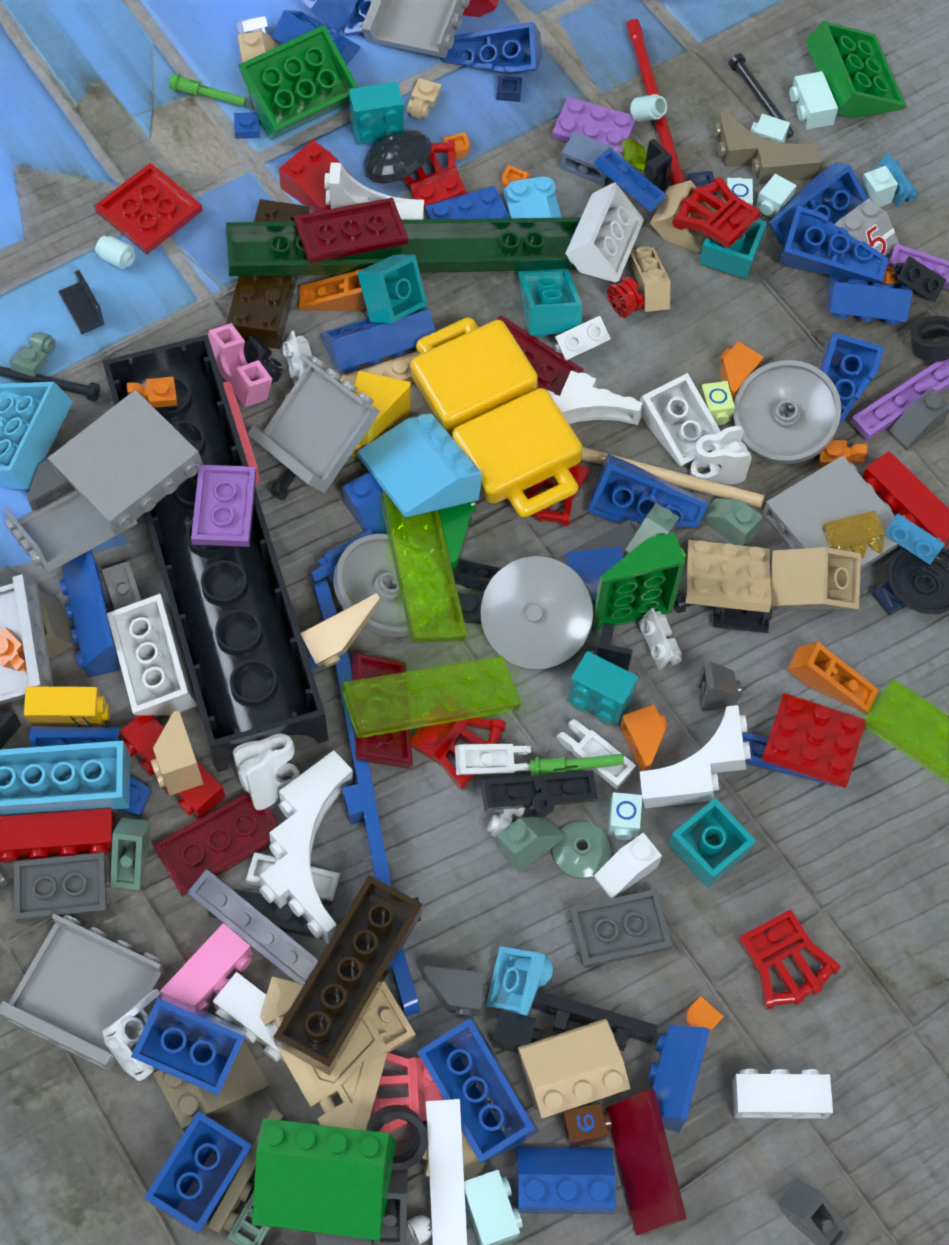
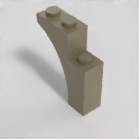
(767, 157)

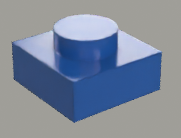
(246, 125)

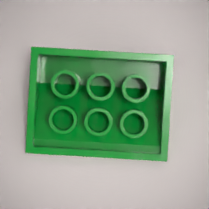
(854, 70)
(297, 82)
(640, 582)
(322, 1179)

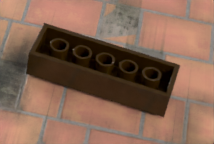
(264, 302)
(348, 975)

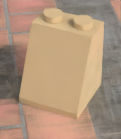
(815, 578)

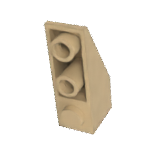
(651, 279)

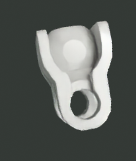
(727, 461)
(262, 768)

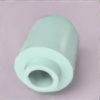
(648, 108)
(115, 252)

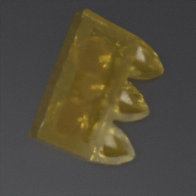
(855, 533)

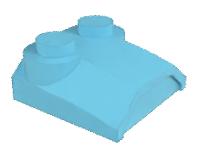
(532, 198)
(517, 979)

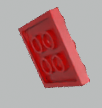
(148, 208)
(814, 740)

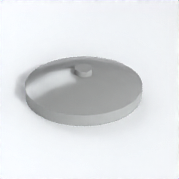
(787, 411)
(369, 569)
(537, 612)

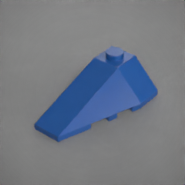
(631, 492)

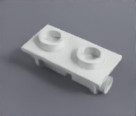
(582, 338)
(292, 349)
(655, 630)

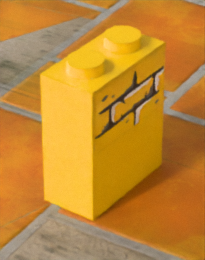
(66, 707)

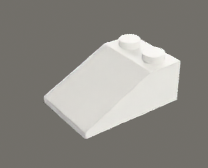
(678, 418)

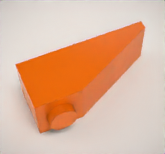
(333, 294)
(831, 676)

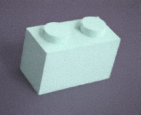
(813, 100)
(490, 1209)

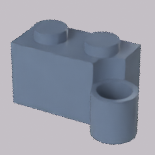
(580, 155)

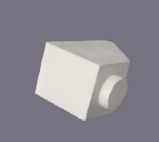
(628, 866)

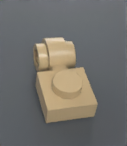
(423, 98)

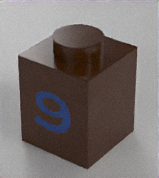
(586, 1125)

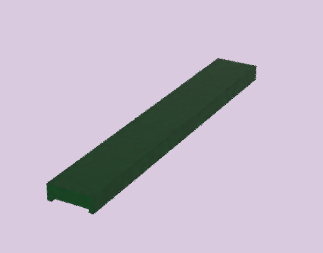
(436, 243)

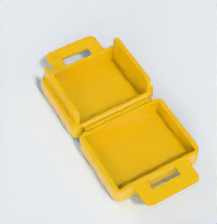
(496, 414)

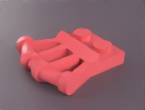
(420, 1088)

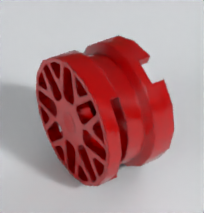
(625, 297)

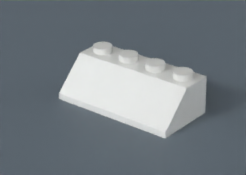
(605, 234)
(152, 658)

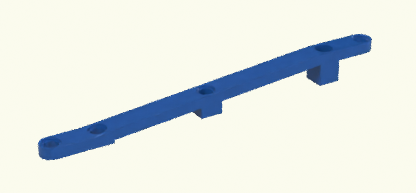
(361, 803)

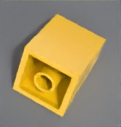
(390, 397)

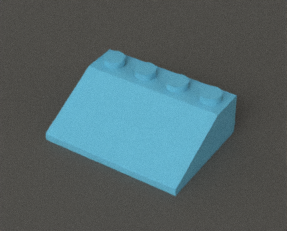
(28, 428)
(421, 467)

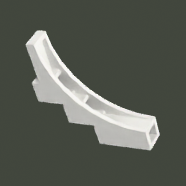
(585, 402)
(304, 804)

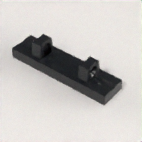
(567, 1009)

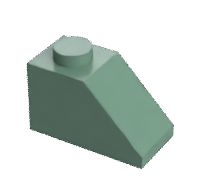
(733, 520)
(657, 521)
(528, 840)
(130, 853)

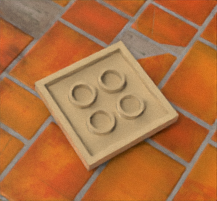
(728, 576)

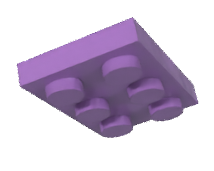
(595, 122)
(224, 505)

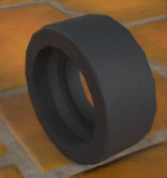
(926, 328)
(420, 1142)

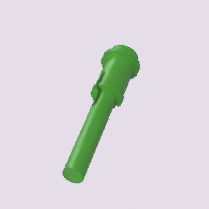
(195, 87)
(562, 765)

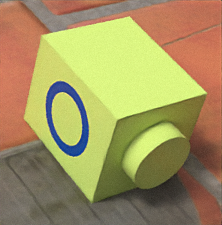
(718, 401)

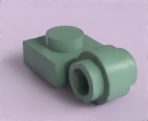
(33, 358)

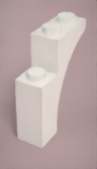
(347, 191)
(696, 776)

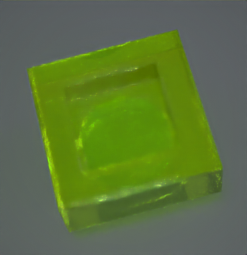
(634, 153)

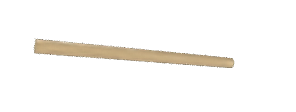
(683, 480)

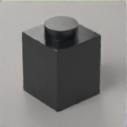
(514, 1031)

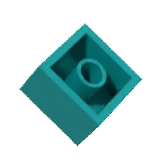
(375, 112)
(739, 257)
(392, 288)
(602, 689)
(711, 842)

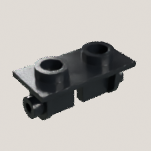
(919, 278)
(741, 619)

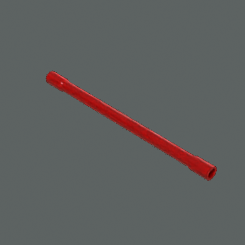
(637, 39)

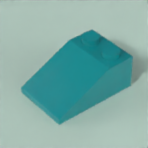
(549, 301)

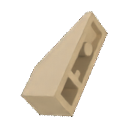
(335, 635)

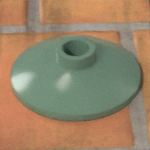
(577, 862)

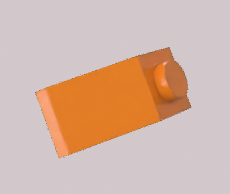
(738, 365)
(644, 734)

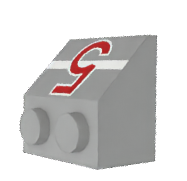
(872, 226)

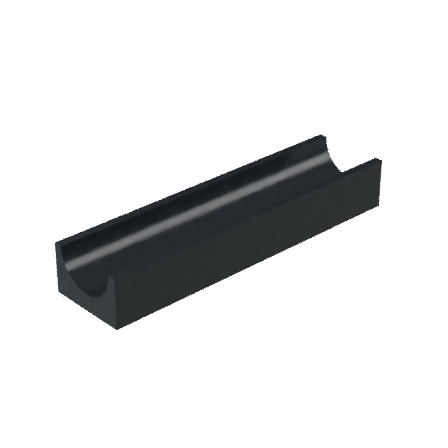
(224, 599)

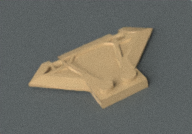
(360, 1065)

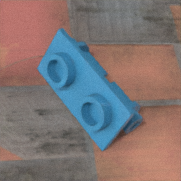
(904, 188)
(914, 538)

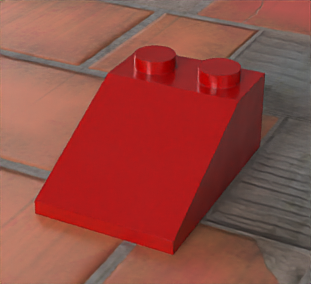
(305, 176)

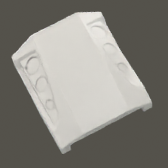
(124, 1034)

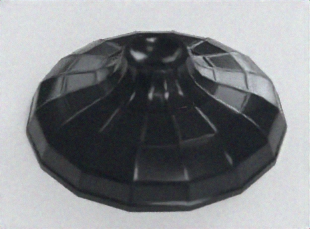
(397, 156)
(920, 584)

